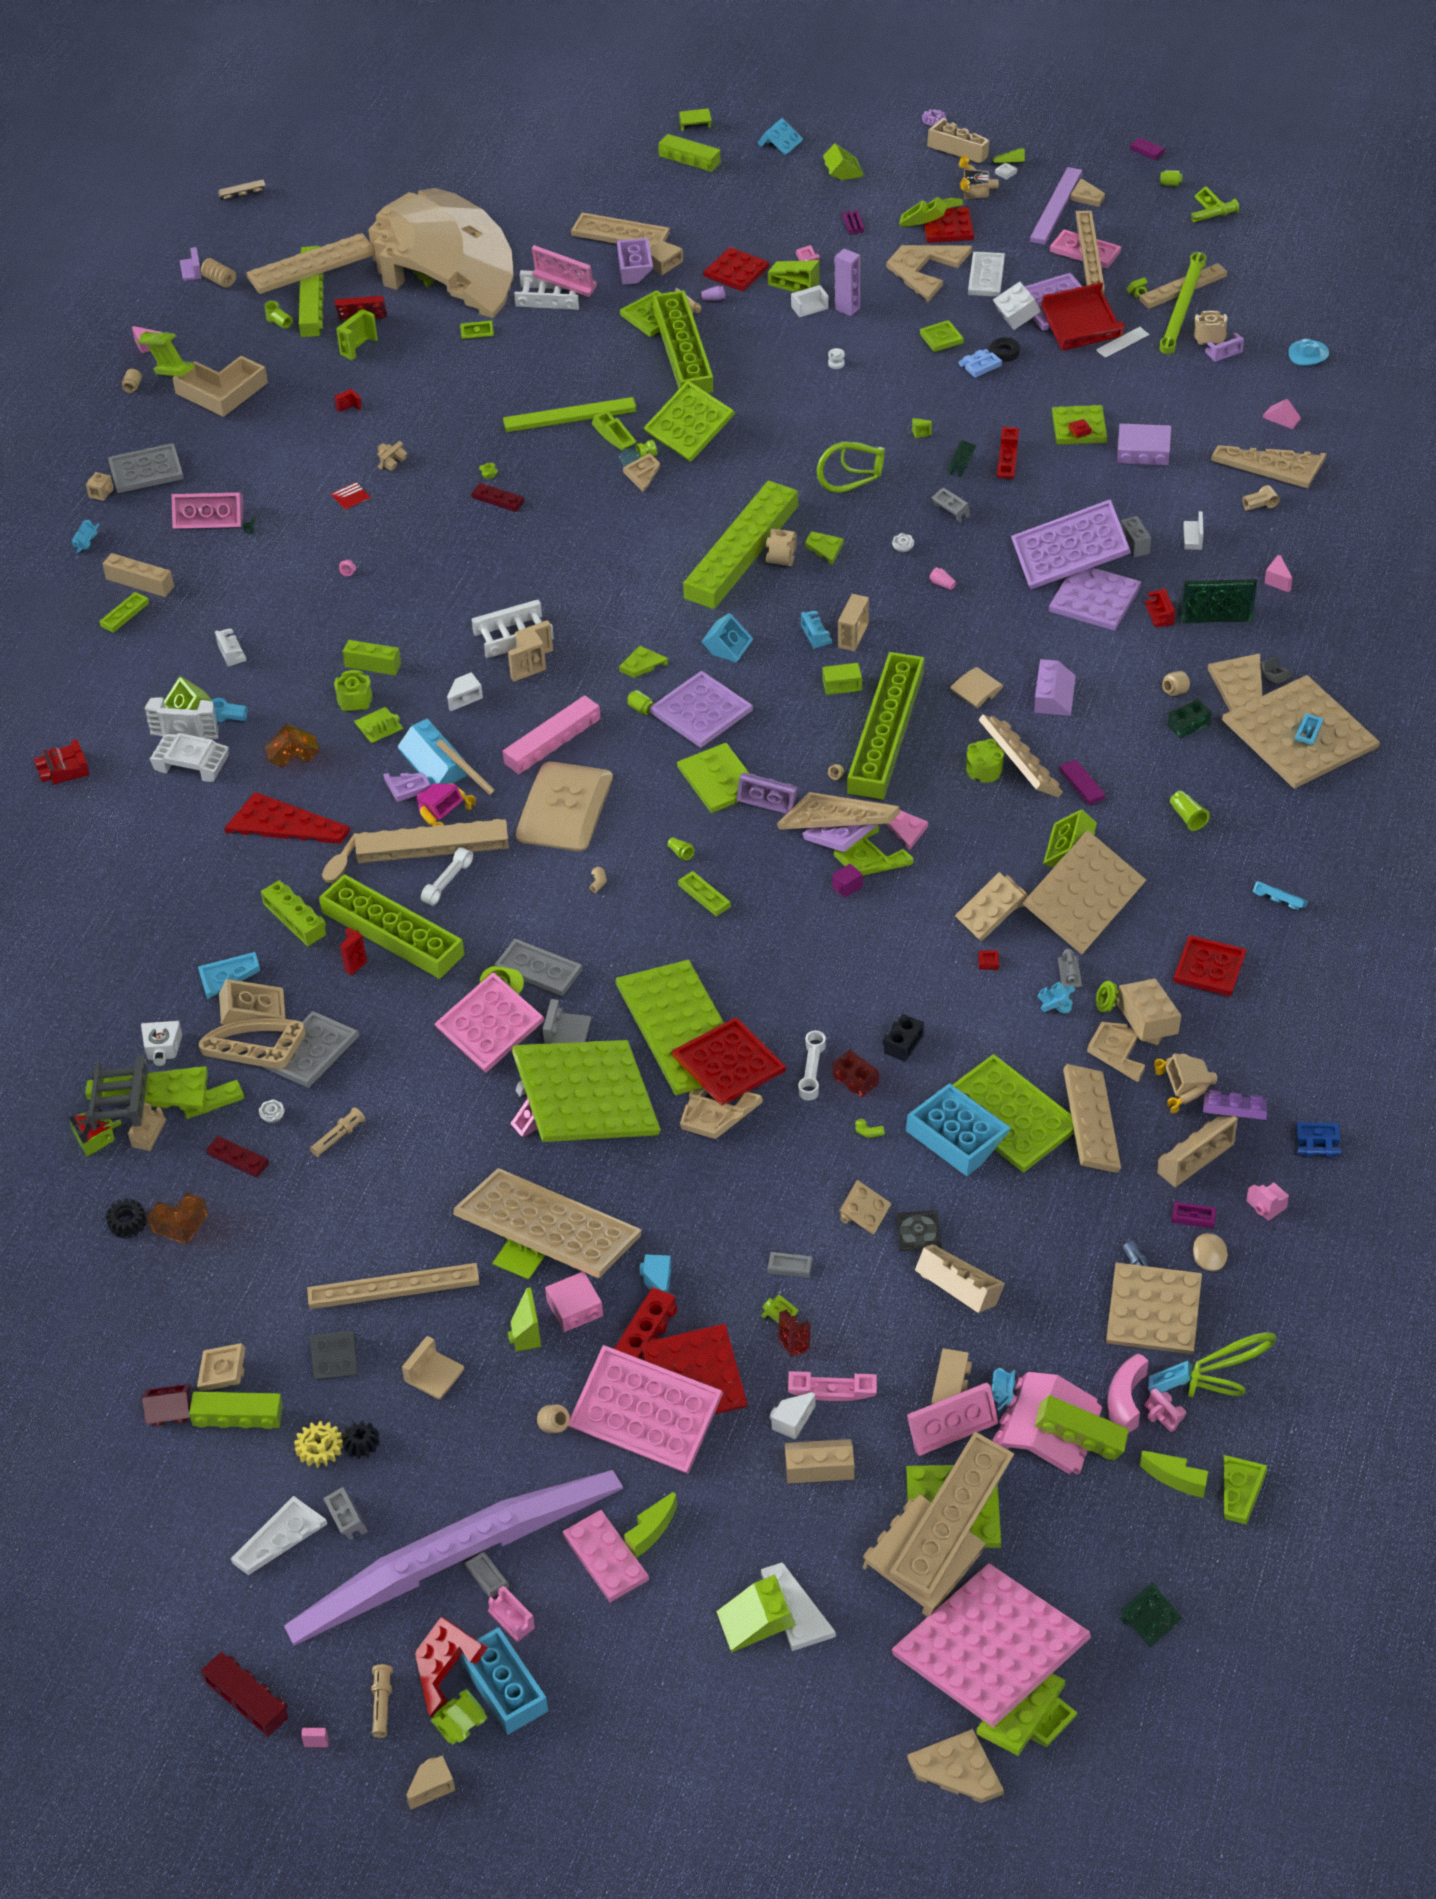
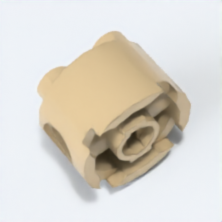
(1210, 327)
(781, 547)

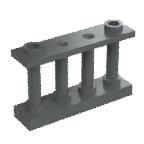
(134, 1098)

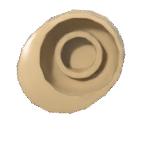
(1210, 1252)

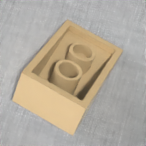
(250, 1001)

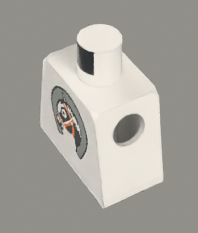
(161, 1040)

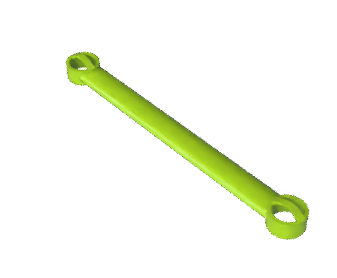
(1182, 303)

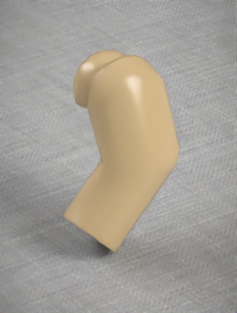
(600, 879)

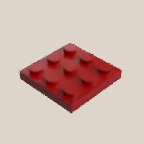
(952, 226)
(736, 269)
(350, 306)
(1210, 965)

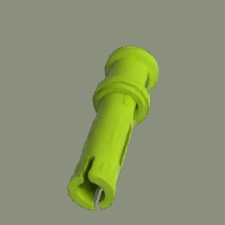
(1222, 209)

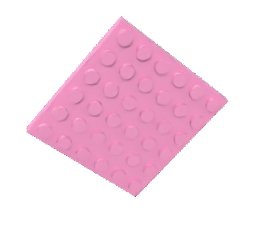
(991, 1644)

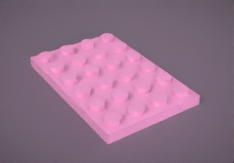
(645, 1409)

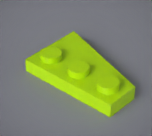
(1241, 1487)

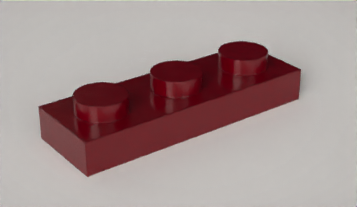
(497, 497)
(237, 1156)

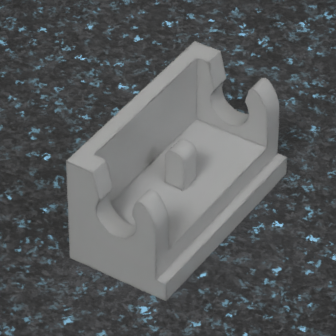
(951, 503)
(345, 1513)

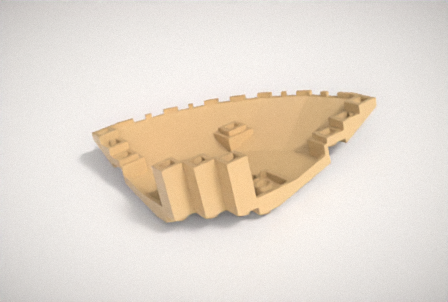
(448, 242)

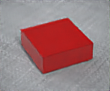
(988, 960)

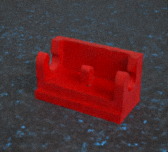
(1160, 608)

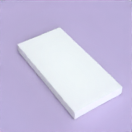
(986, 274)

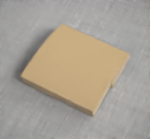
(976, 687)

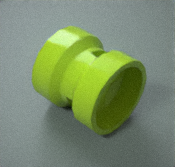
(648, 447)

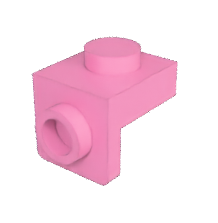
(806, 254)

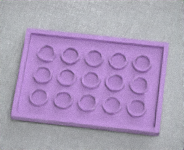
(1070, 544)

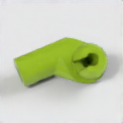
(866, 1131)

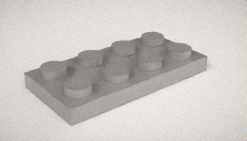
(540, 967)

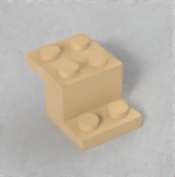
(531, 649)

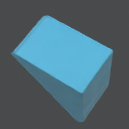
(1305, 727)

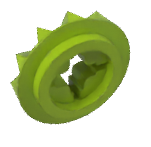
(1106, 989)

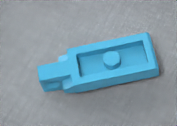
(1278, 895)

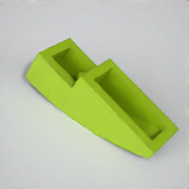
(923, 213)
(613, 430)
(1174, 1473)
(651, 1525)

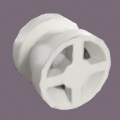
(836, 358)

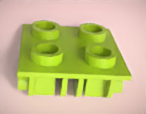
(379, 724)
(518, 1259)

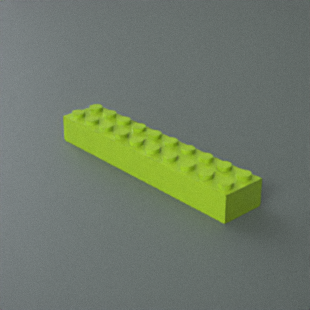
(740, 545)
(885, 726)

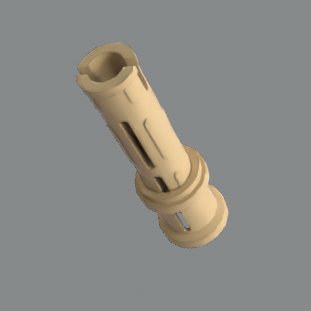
(346, 1128)
(381, 1690)

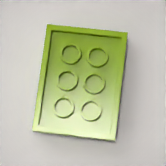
(714, 776)

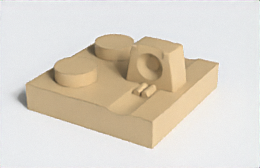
(221, 1367)

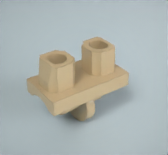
(388, 453)

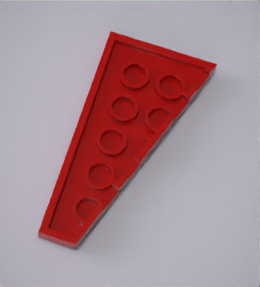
(281, 820)

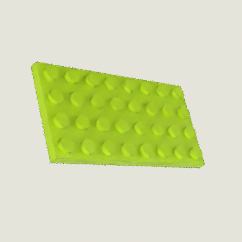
(670, 1011)

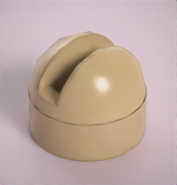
(832, 769)

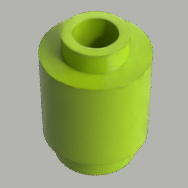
(1170, 178)
(639, 702)

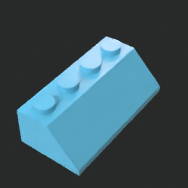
(428, 758)

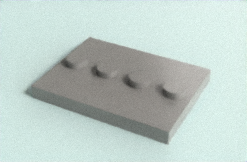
(145, 468)
(318, 1050)

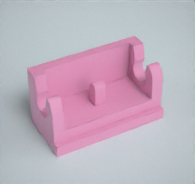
(511, 1614)

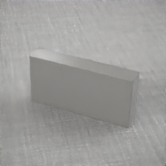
(790, 1265)
(486, 1574)

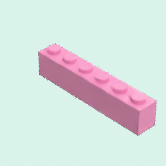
(551, 734)

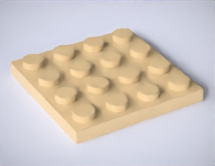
(1154, 1308)

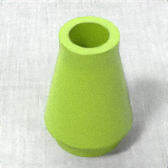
(681, 848)

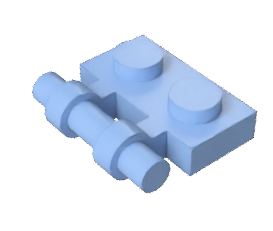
(980, 362)

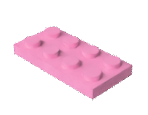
(1069, 245)
(952, 1419)
(605, 1556)

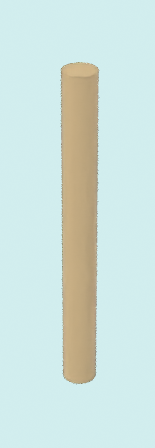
(460, 762)

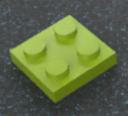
(941, 336)

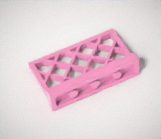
(558, 276)

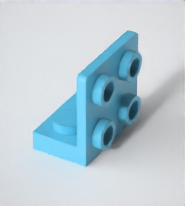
(782, 136)

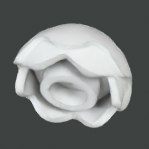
(903, 543)
(271, 1111)

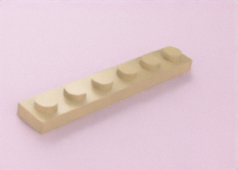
(1173, 289)

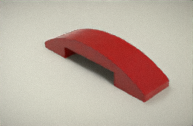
(1008, 452)

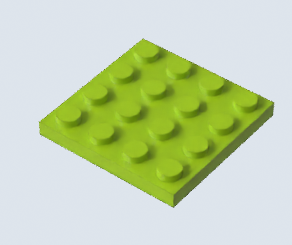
(689, 421)
(928, 1481)

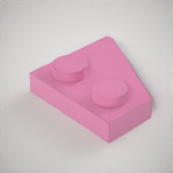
(908, 828)

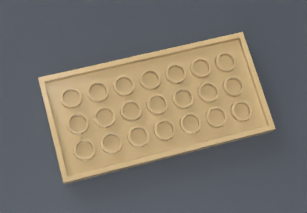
(548, 1222)

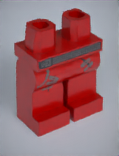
(62, 764)

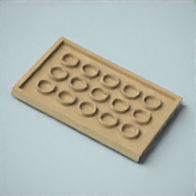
(1084, 892)

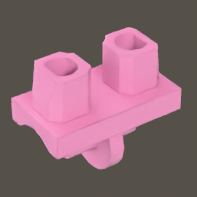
(1161, 1409)

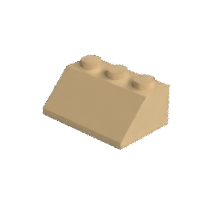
(819, 1461)

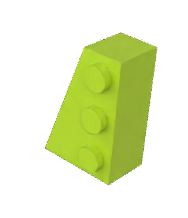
(794, 275)

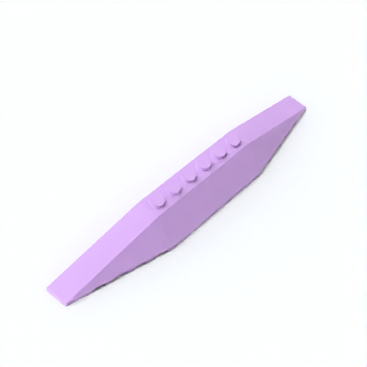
(407, 1566)

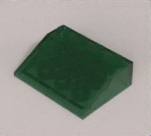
(1217, 601)

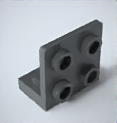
(333, 1354)

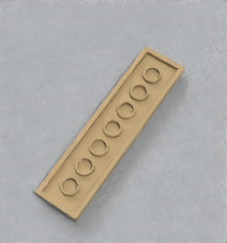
(310, 263)
(951, 1515)

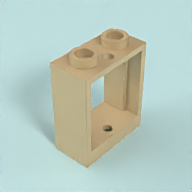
(853, 622)

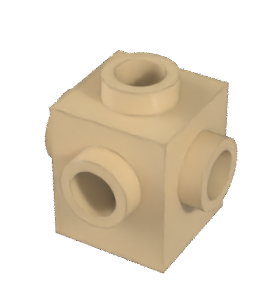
(99, 486)

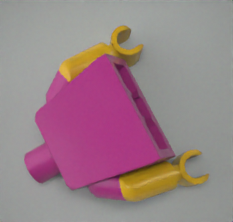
(440, 800)

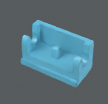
(815, 630)

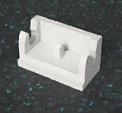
(229, 647)

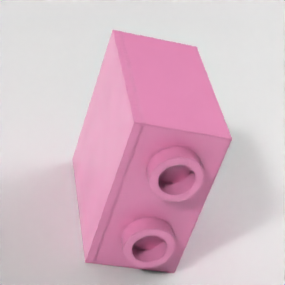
(574, 1301)

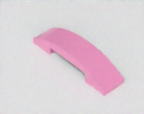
(833, 1389)

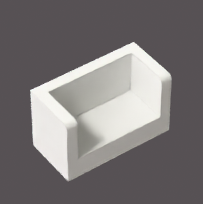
(809, 301)

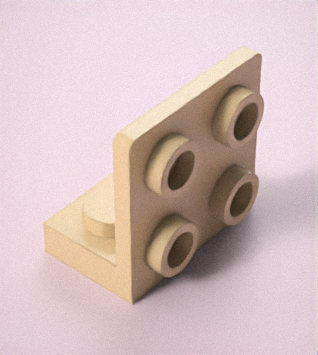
(431, 1370)

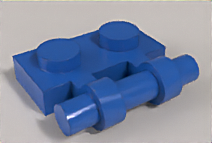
(1318, 1134)

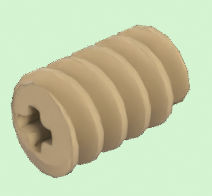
(218, 273)

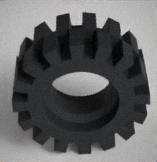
(128, 1227)

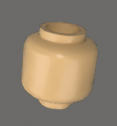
(1176, 683)
(553, 1418)

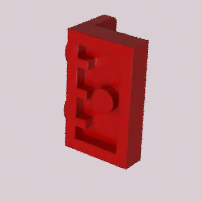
(353, 951)

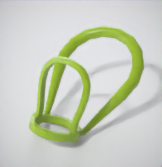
(879, 461)
(1268, 1340)

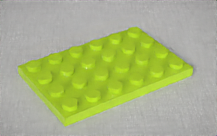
(1034, 1118)

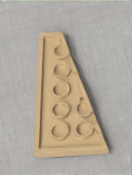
(1272, 463)
(1238, 680)
(831, 811)

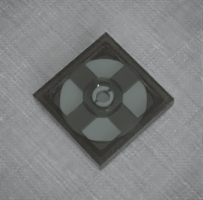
(918, 1230)

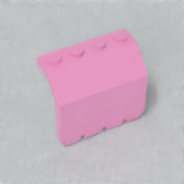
(1018, 1421)

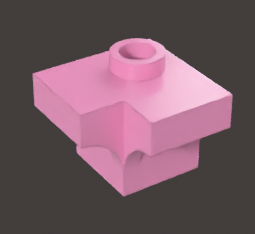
(1267, 1200)

